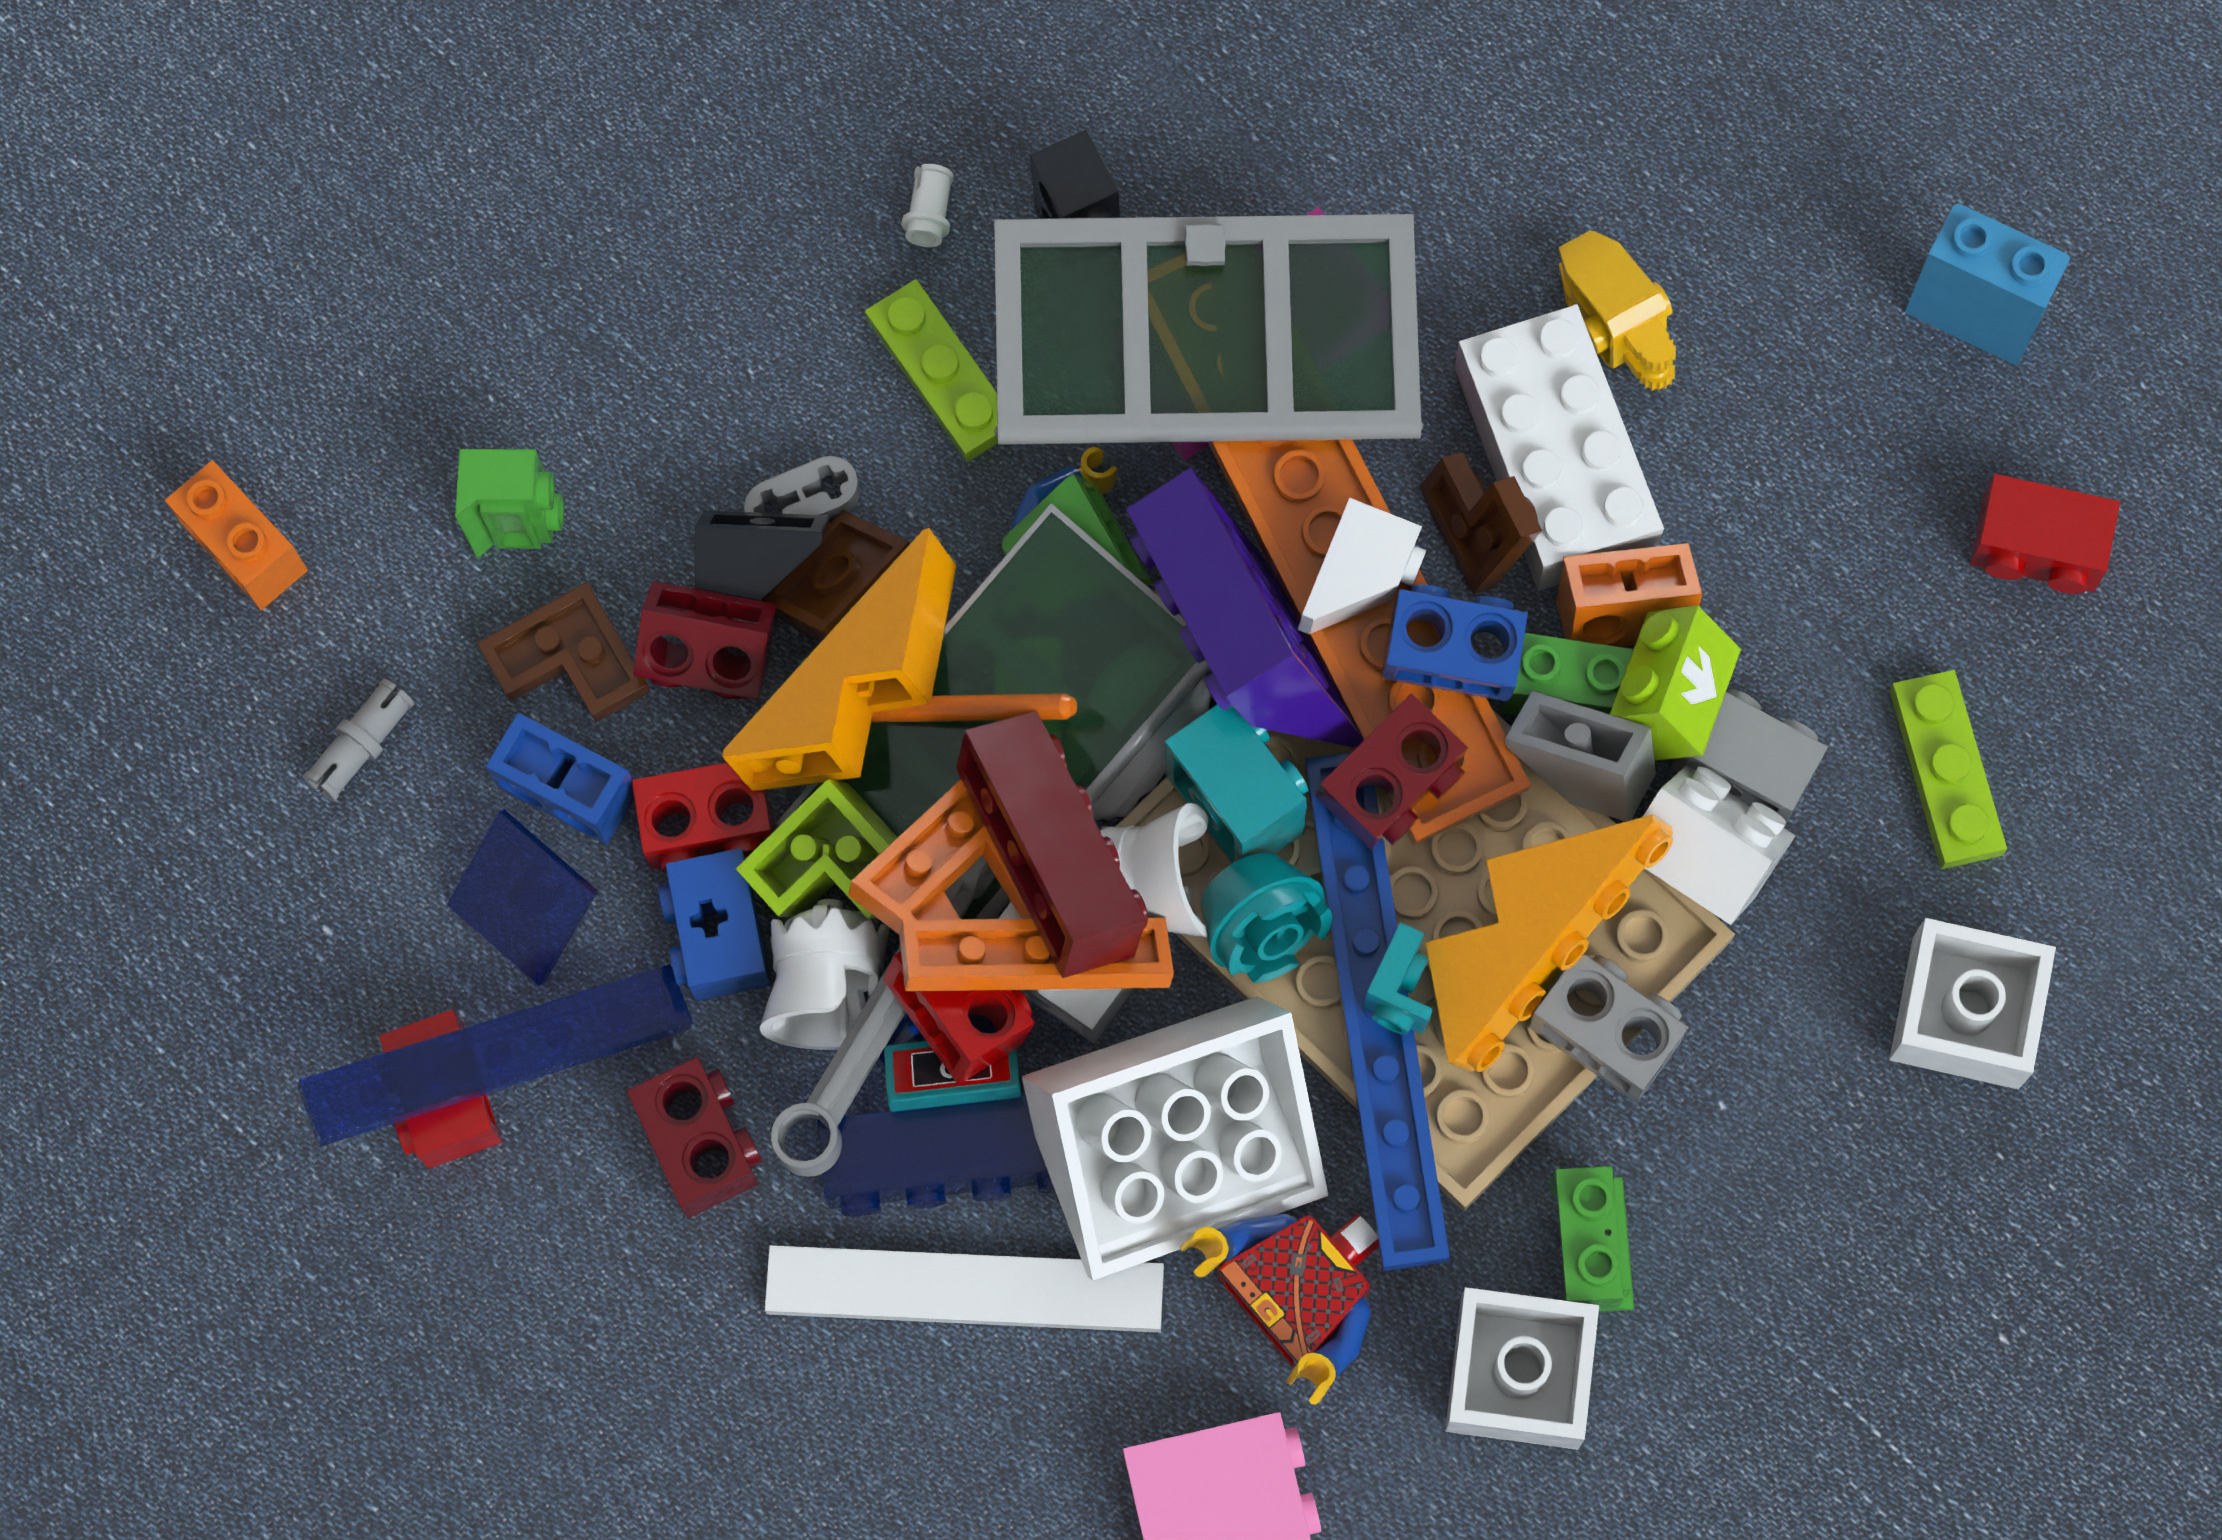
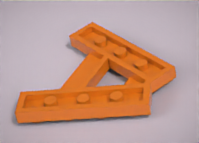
(955, 954)

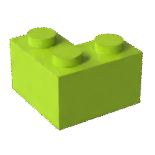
(814, 848)

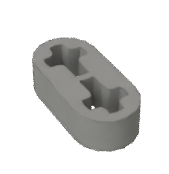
(804, 482)

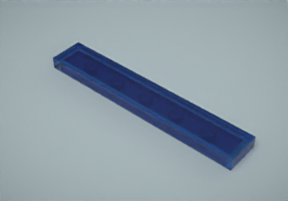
(493, 1055)

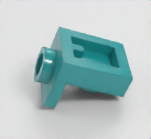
(1399, 970)

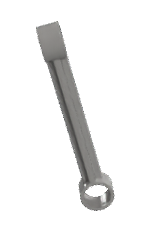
(861, 1050)

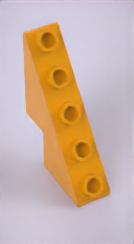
(869, 663)
(1545, 911)

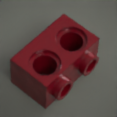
(706, 625)
(1381, 764)
(683, 1142)

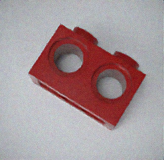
(702, 797)
(947, 1028)

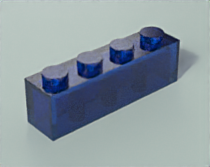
(932, 1155)

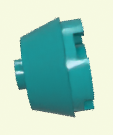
(1262, 915)

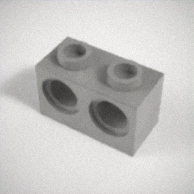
(1598, 1038)

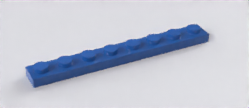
(1382, 1061)

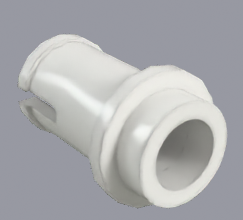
(926, 221)

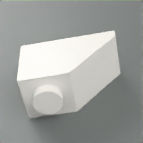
(1362, 566)

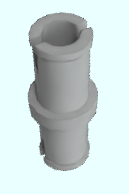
(358, 740)

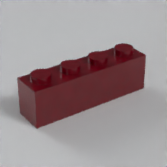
(1051, 844)

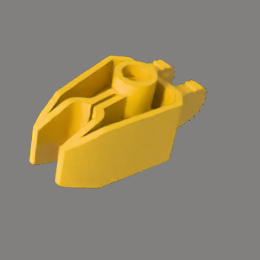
(1619, 307)

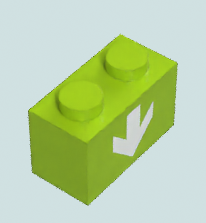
(1677, 680)

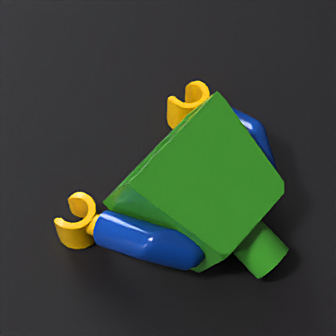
(1081, 499)

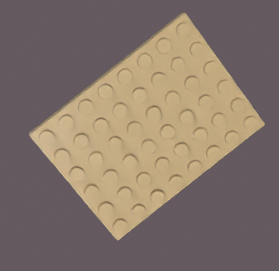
(1445, 889)

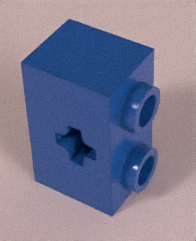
(721, 963)

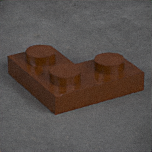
(1481, 527)
(570, 638)

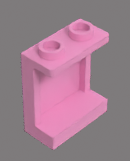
(1223, 1484)

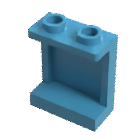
(1986, 283)

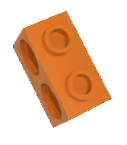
(236, 535)
(1610, 593)

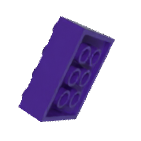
(1236, 614)

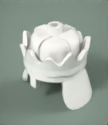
(1152, 864)
(822, 970)

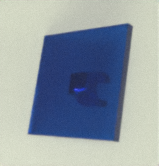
(522, 897)

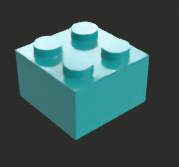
(1238, 783)

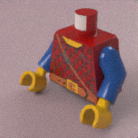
(1296, 1287)

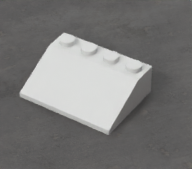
(1177, 1133)

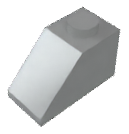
(1585, 754)

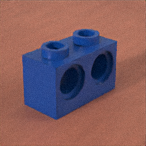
(1452, 661)
(562, 778)

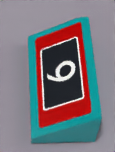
(921, 1080)

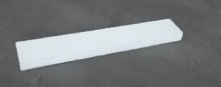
(961, 1289)

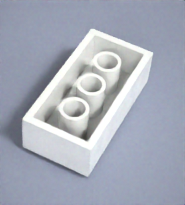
(1560, 434)

